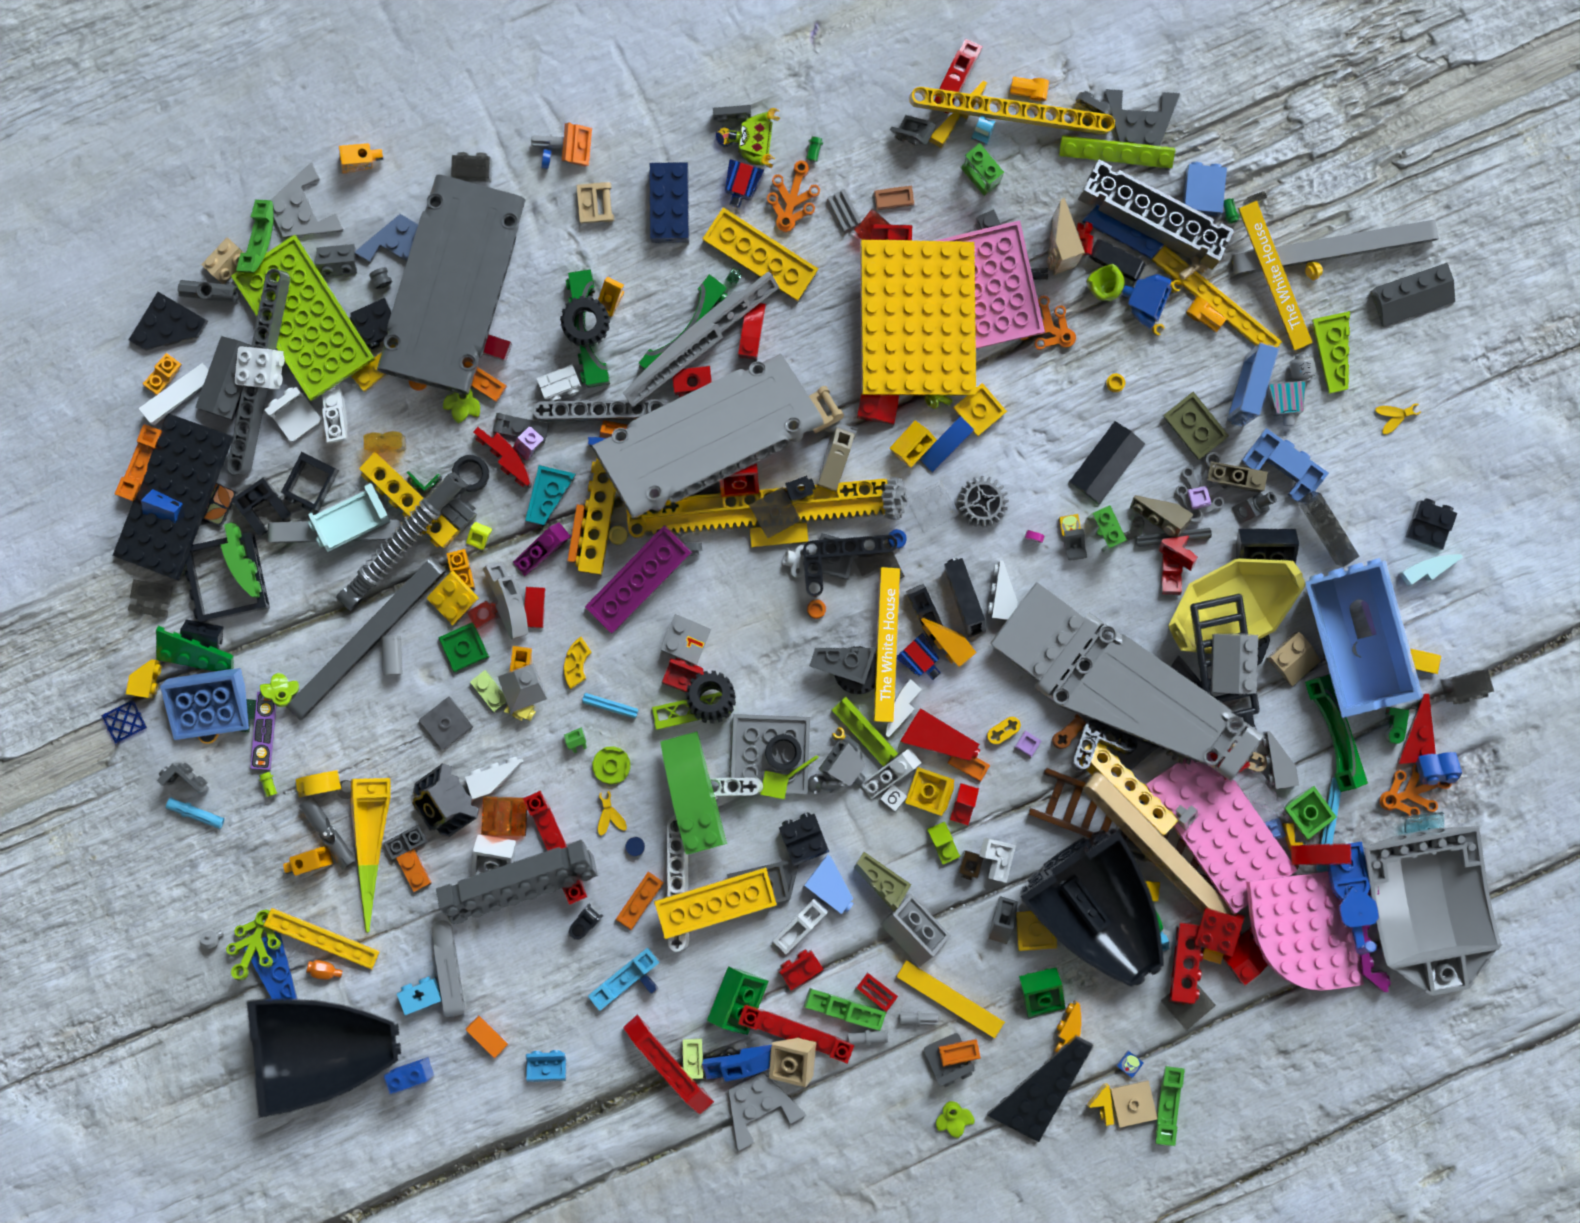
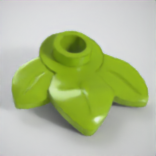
(462, 407)
(279, 687)
(954, 1122)

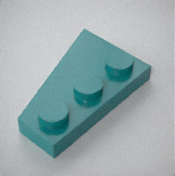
(547, 492)

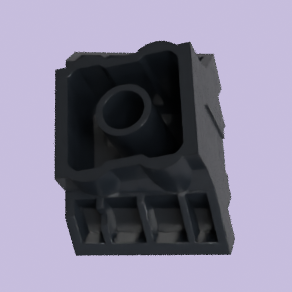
(443, 801)

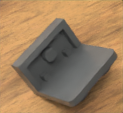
(170, 774)
(947, 1074)

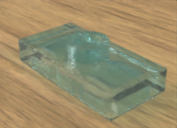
(1423, 822)

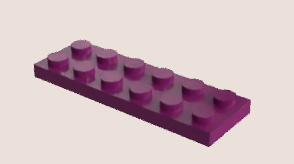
(638, 579)

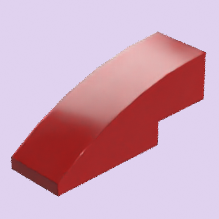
(1321, 854)

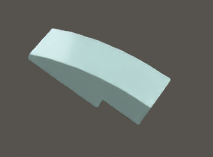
(1428, 568)

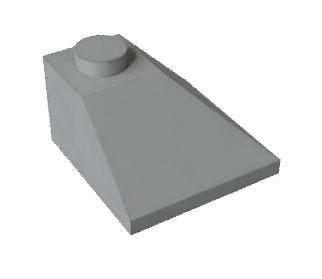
(522, 687)

